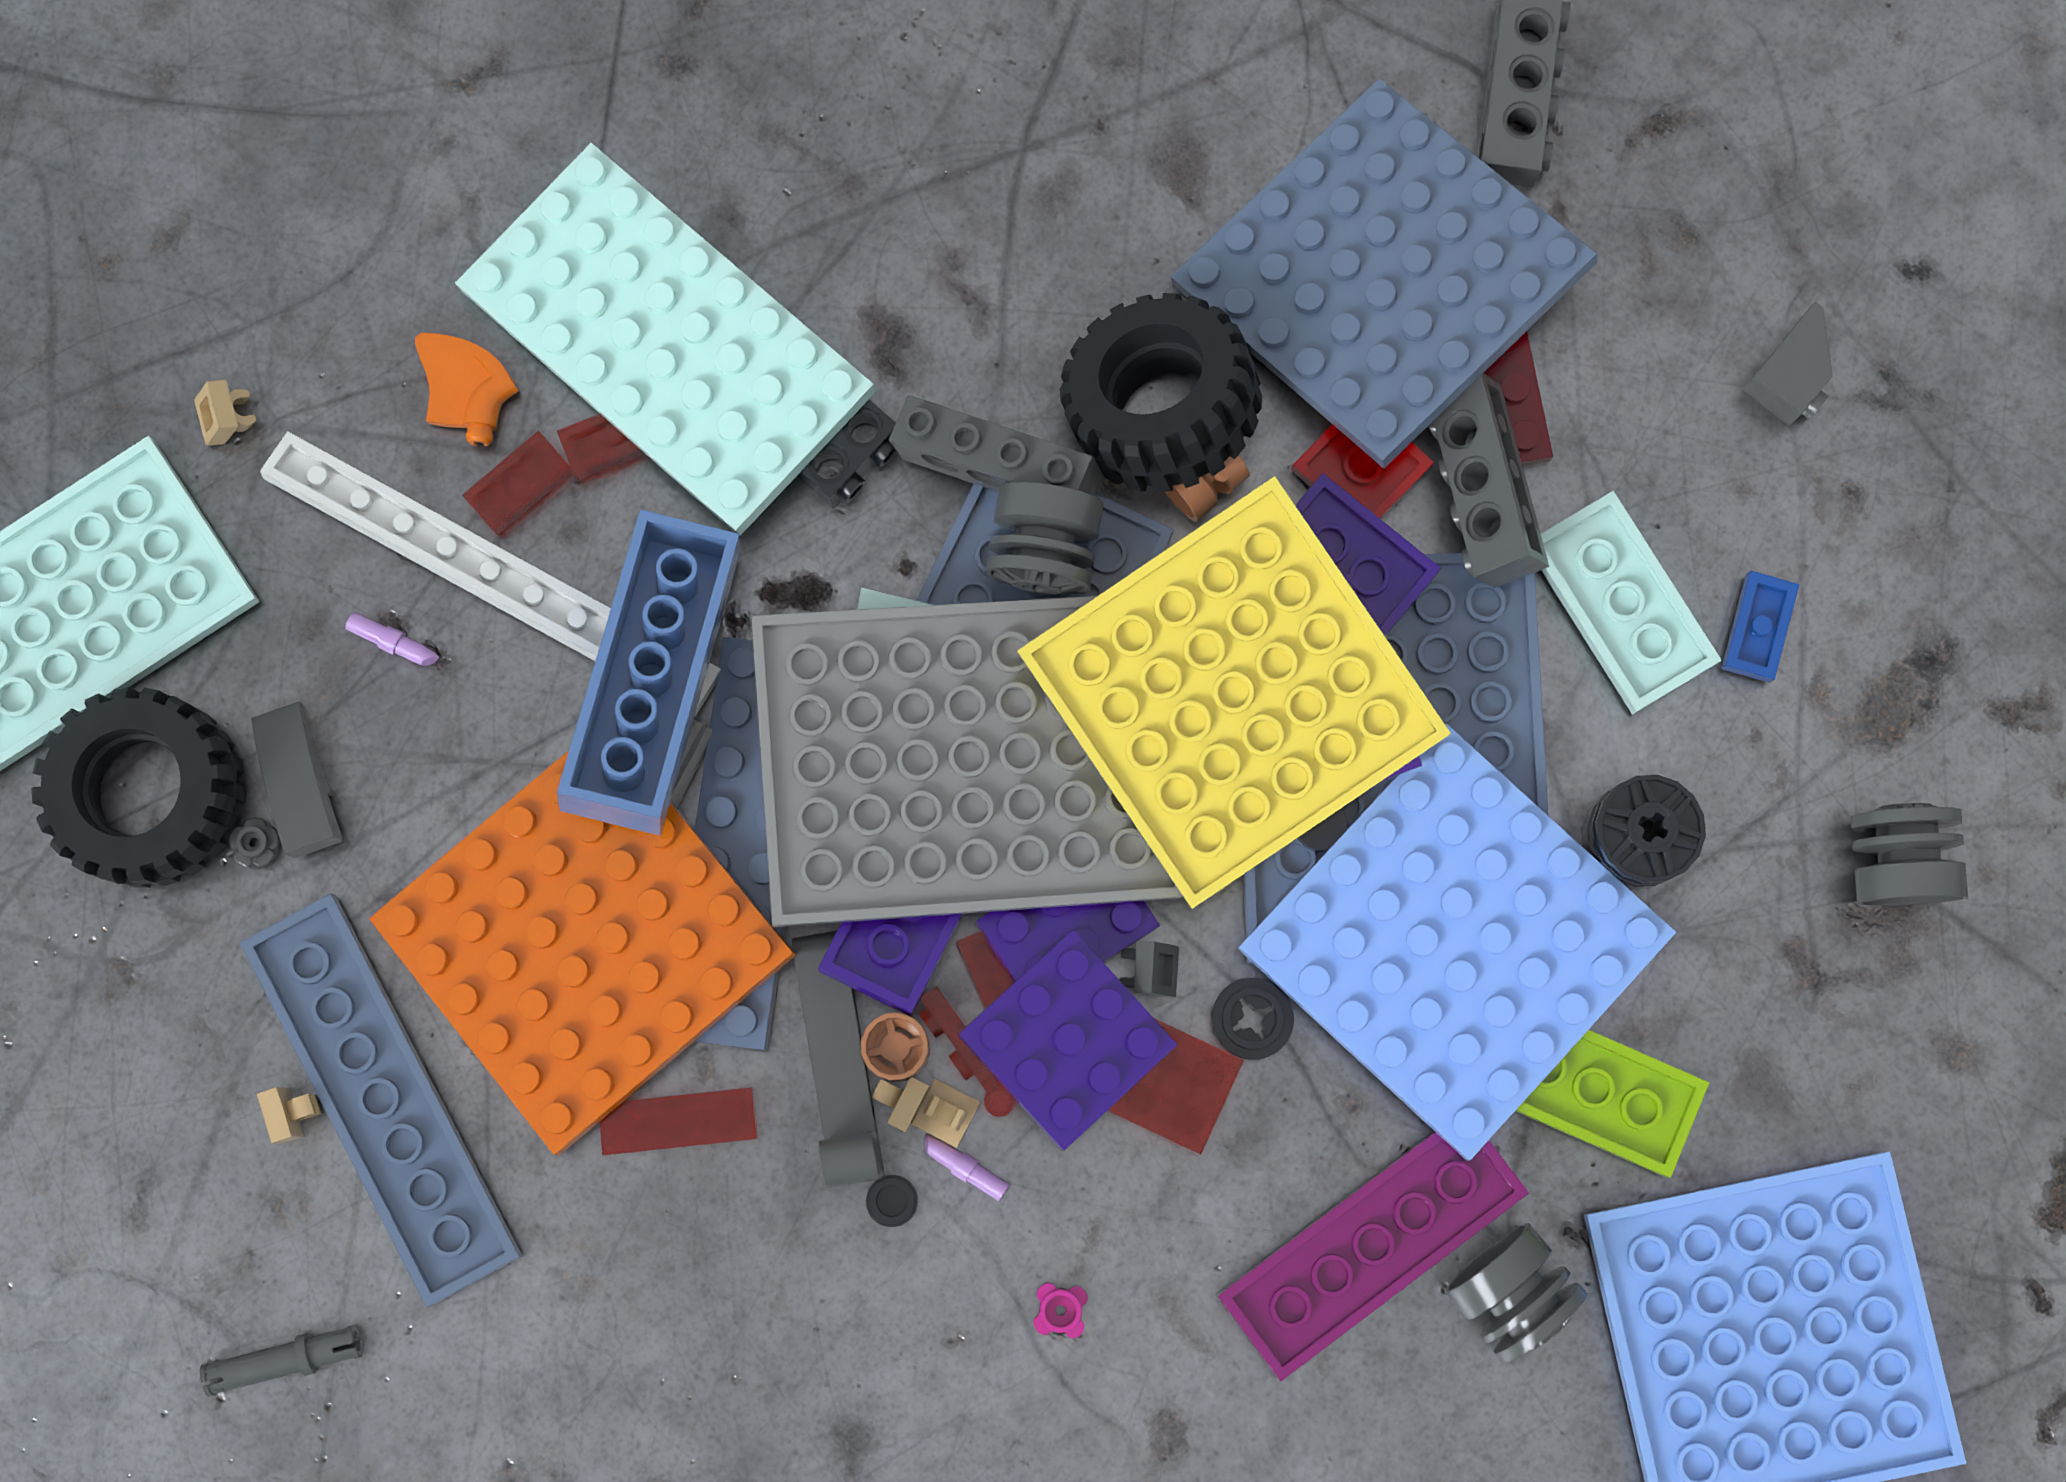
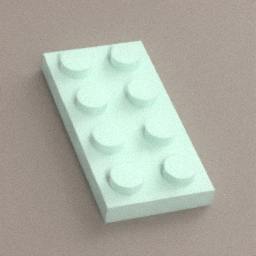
(1624, 603)

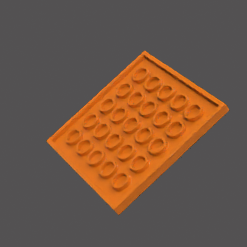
(579, 952)

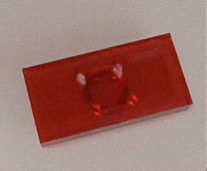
(517, 482)

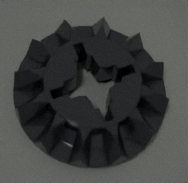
(1276, 1025)

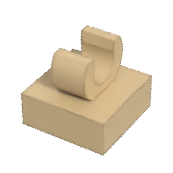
(217, 412)
(904, 1102)
(284, 1113)
(946, 1113)

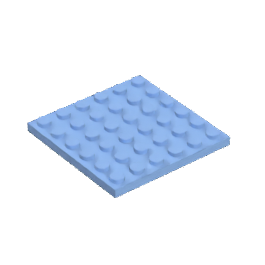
(1457, 942)
(1776, 1330)

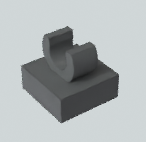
(1154, 968)

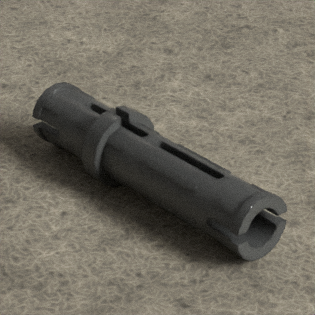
(302, 1356)

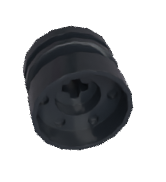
(1616, 838)

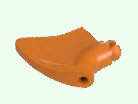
(464, 385)

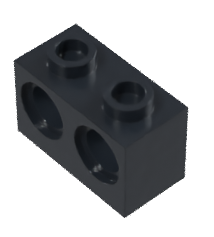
(855, 456)

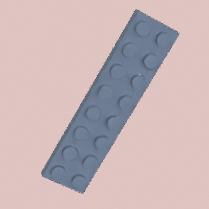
(733, 824)
(380, 1100)

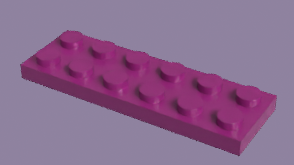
(1368, 1249)

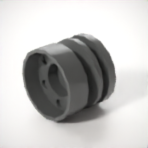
(1045, 527)
(1909, 855)
(1516, 1293)

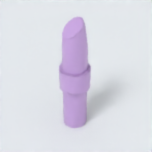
(390, 640)
(965, 1167)

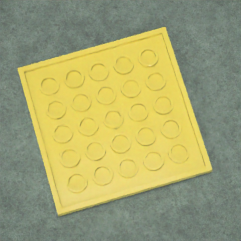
(1233, 692)

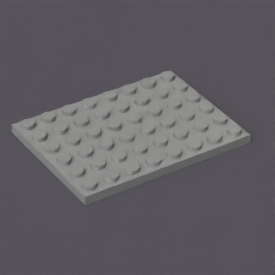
(930, 770)

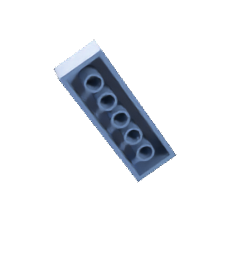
(649, 673)

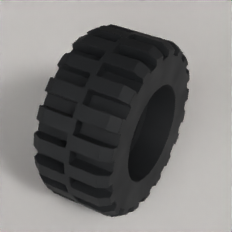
(1146, 343)
(83, 753)

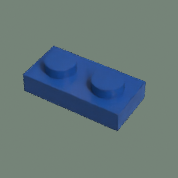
(1760, 626)

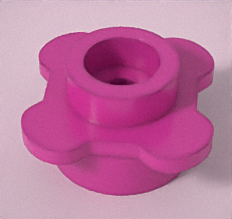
(1071, 1321)

